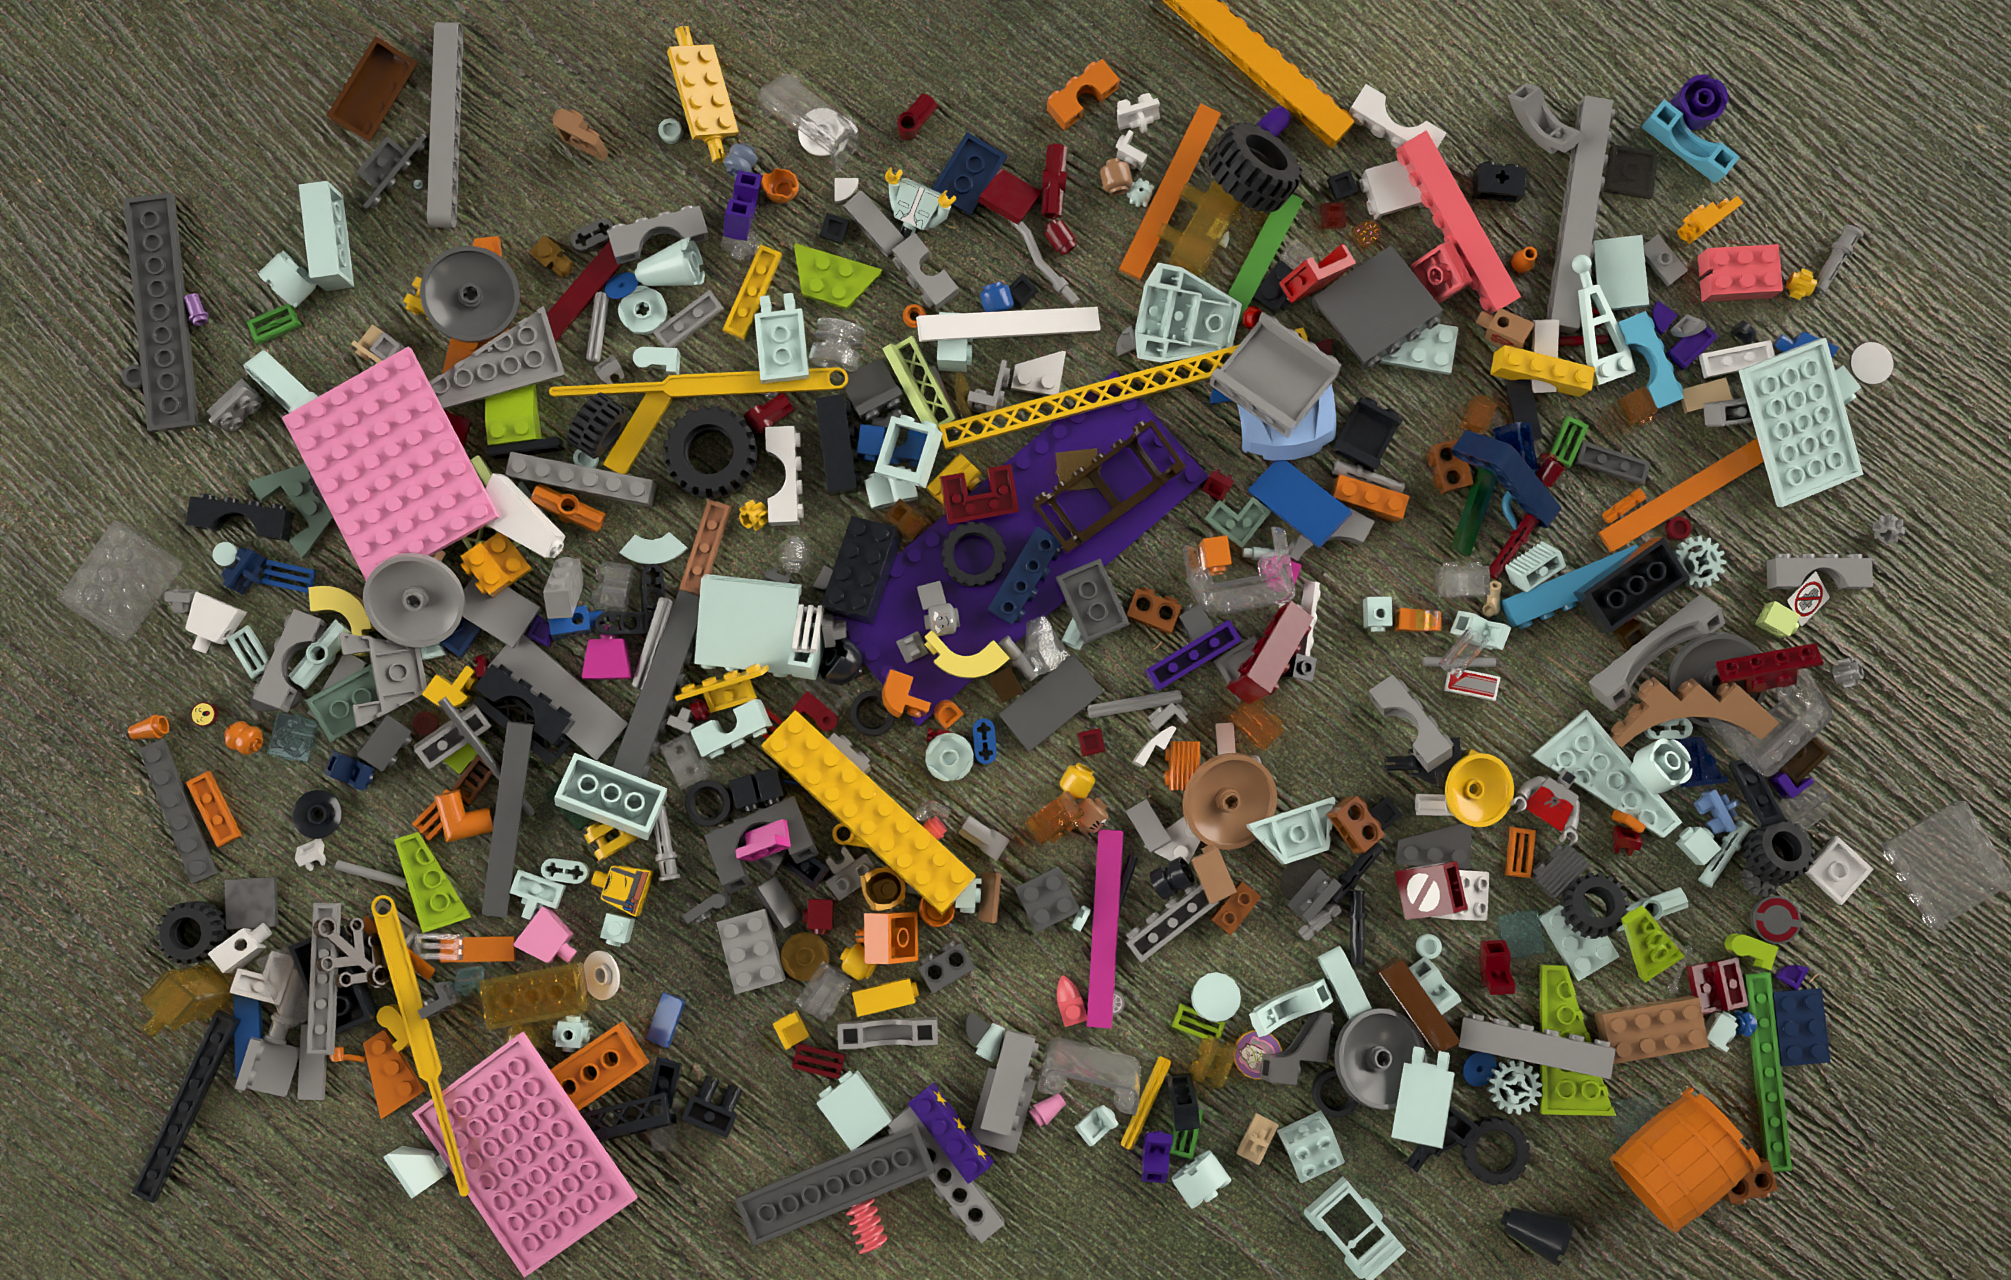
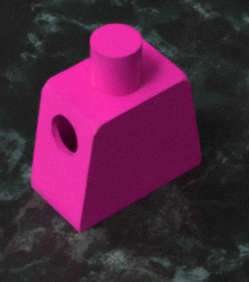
(607, 659)

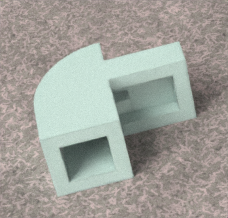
(1494, 632)
(1434, 985)

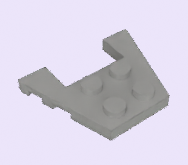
(396, 673)

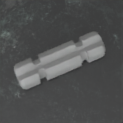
(1319, 921)

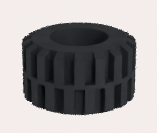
(597, 425)
(1764, 860)
(1608, 892)
(172, 929)

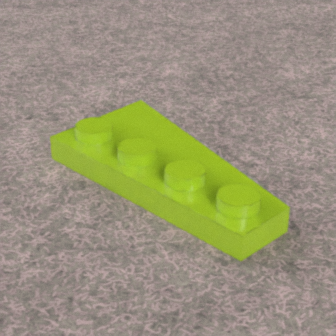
(429, 887)
(1649, 944)

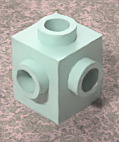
(580, 1032)

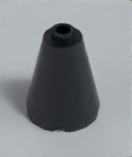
(1539, 1231)

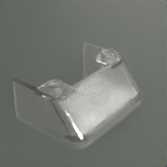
(810, 116)
(1269, 588)
(1800, 717)

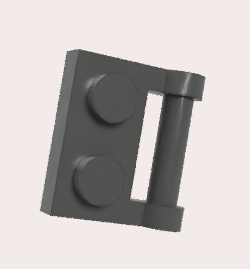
(702, 911)

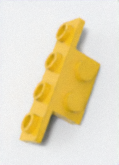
(727, 691)

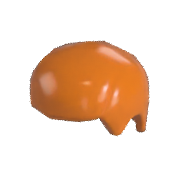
(780, 185)
(932, 916)

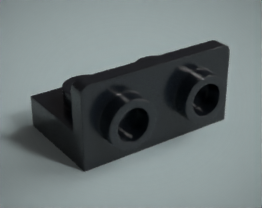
(1270, 293)

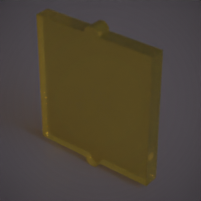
(1070, 461)

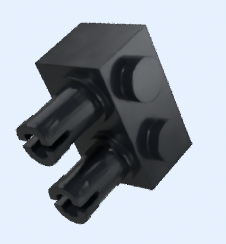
(709, 1117)

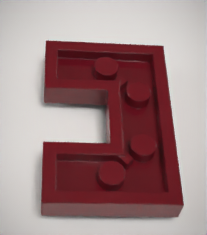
(963, 508)

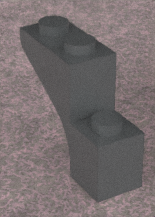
(1309, 1045)

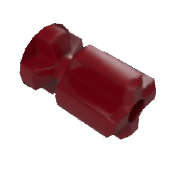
(931, 734)

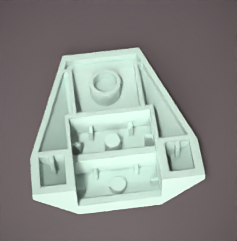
(1183, 316)

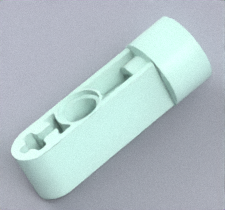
(278, 381)

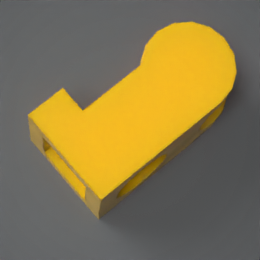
(391, 1018)

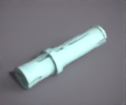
(1708, 877)

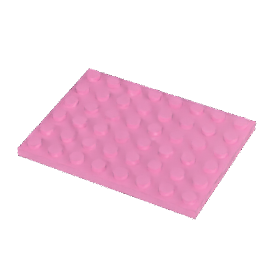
(390, 464)
(527, 1155)

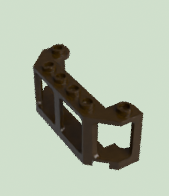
(1117, 508)

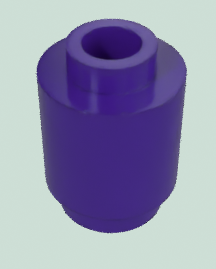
(1275, 120)

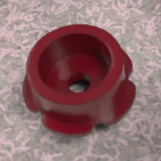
(700, 710)

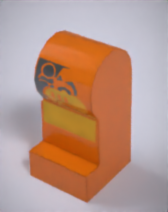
(1417, 620)

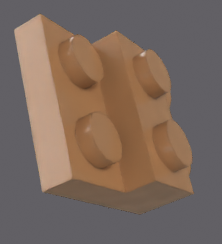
(576, 133)

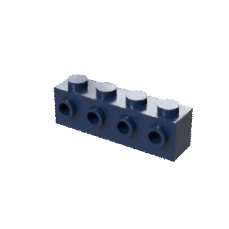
(1024, 576)

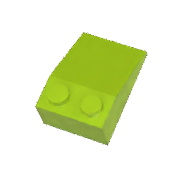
(512, 417)

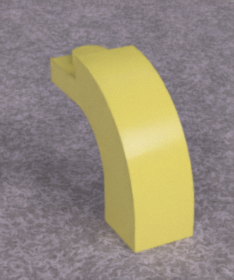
(332, 599)
(967, 667)

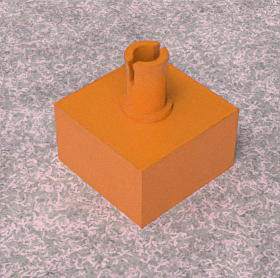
(890, 937)

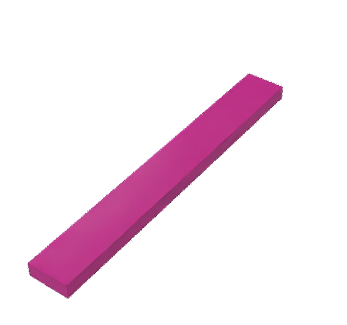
(1105, 929)

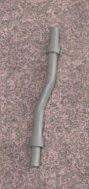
(1059, 283)

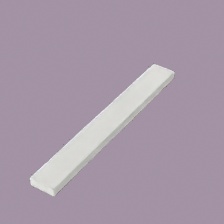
(1007, 324)

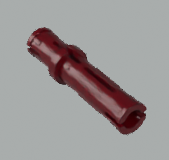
(1528, 524)

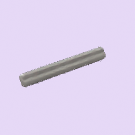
(652, 641)
(1134, 704)

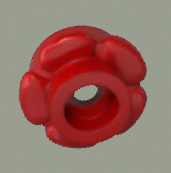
(1251, 316)

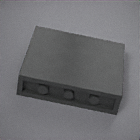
(1378, 307)

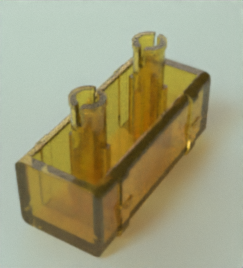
(1206, 230)
(185, 997)

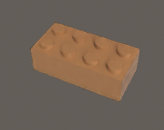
(1653, 1028)

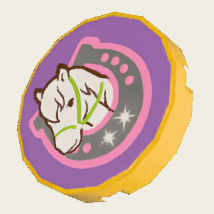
(1250, 1052)

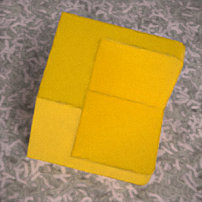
(791, 1029)

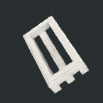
(810, 610)

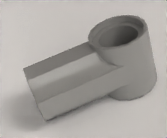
(987, 839)

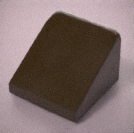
(1630, 633)

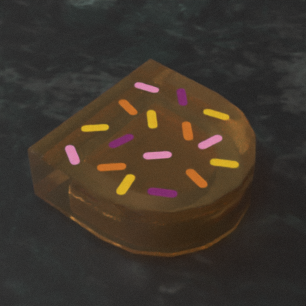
(1366, 233)

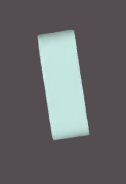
(1344, 982)

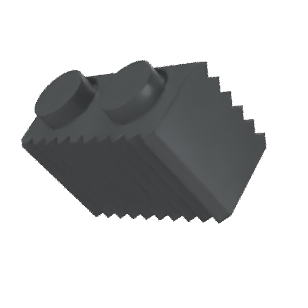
(1559, 870)

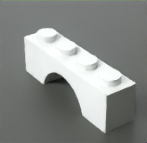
(1371, 112)
(785, 506)

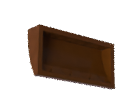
(371, 89)

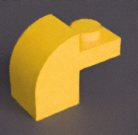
(456, 691)

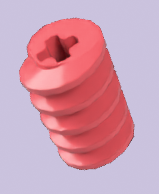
(867, 1226)

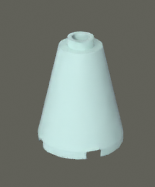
(672, 266)

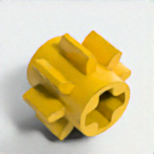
(1801, 284)
(753, 515)

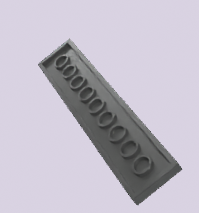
(161, 312)

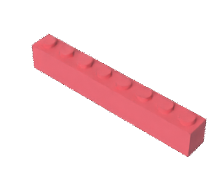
(1457, 221)

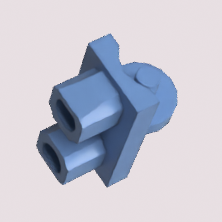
(1721, 809)

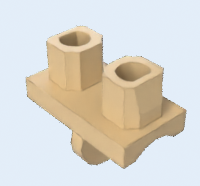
(1257, 1138)

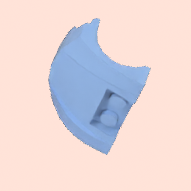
(1307, 439)

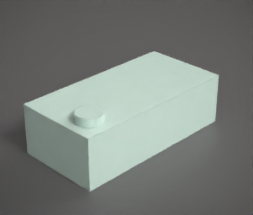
(326, 235)
(610, 796)

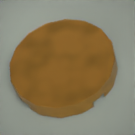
(803, 955)

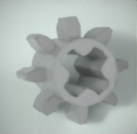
(1888, 528)
(1848, 672)

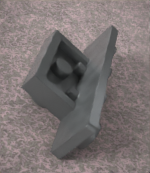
(384, 164)

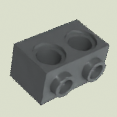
(949, 972)

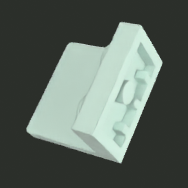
(1311, 1146)

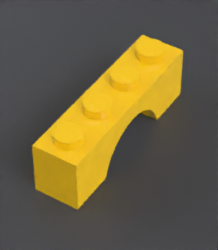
(1565, 375)

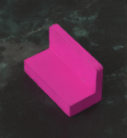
(765, 841)

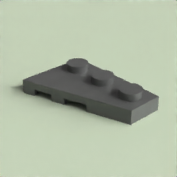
(1436, 846)

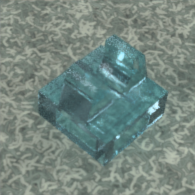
(469, 979)

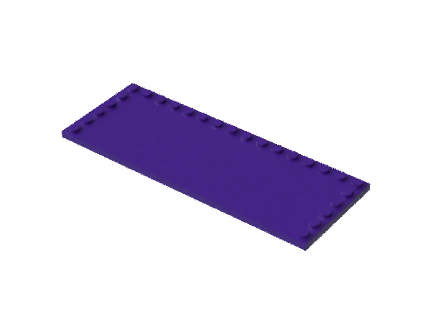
(1033, 473)

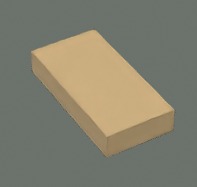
(1708, 392)

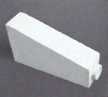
(522, 518)

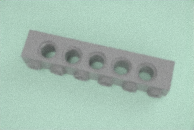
(976, 1228)

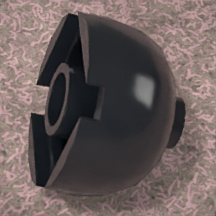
(841, 663)

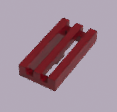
(798, 1056)

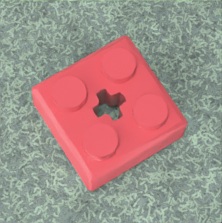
(1442, 272)

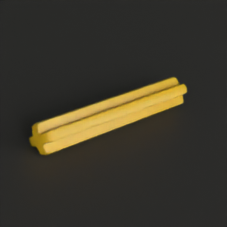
(1146, 1102)

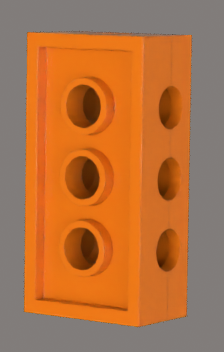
(596, 1054)

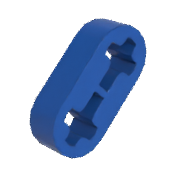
(978, 742)

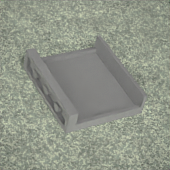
(1276, 375)

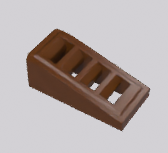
(483, 781)

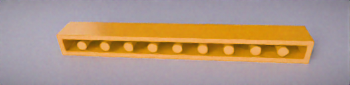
(1266, 67)

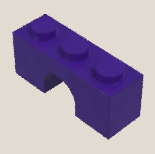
(742, 206)

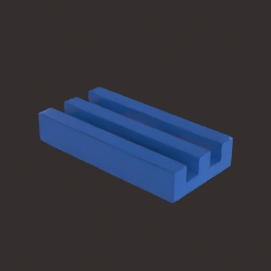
(269, 573)

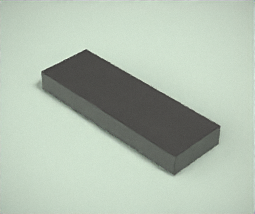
(1612, 463)

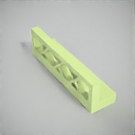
(911, 385)

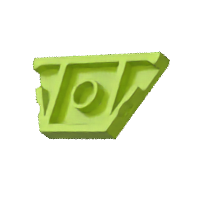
(832, 277)

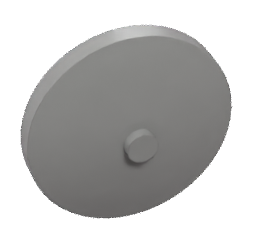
(414, 600)

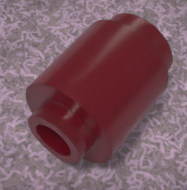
(1060, 237)

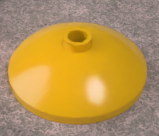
(1491, 790)

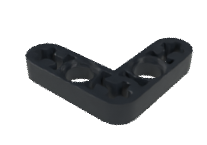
(642, 617)

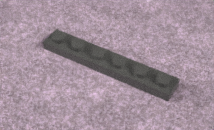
(178, 811)

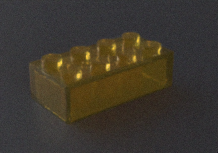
(534, 995)

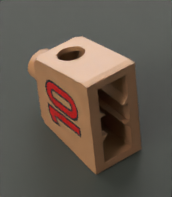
(1505, 328)

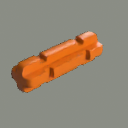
(1624, 505)

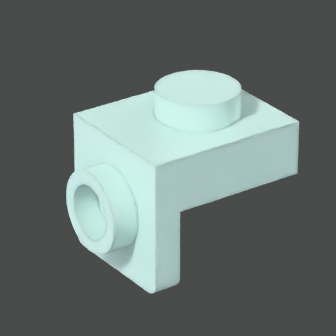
(1096, 1124)

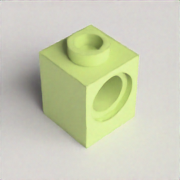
(1778, 620)

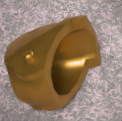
(883, 889)

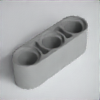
(873, 223)

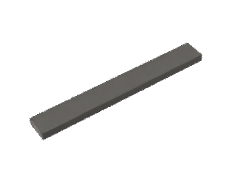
(507, 819)

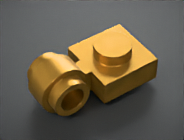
(549, 254)

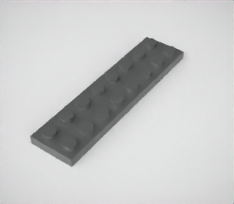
(835, 1185)

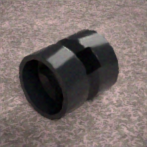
(1171, 878)

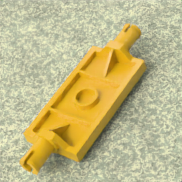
(702, 92)

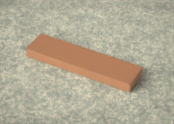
(705, 546)

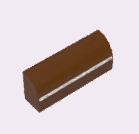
(1417, 1005)

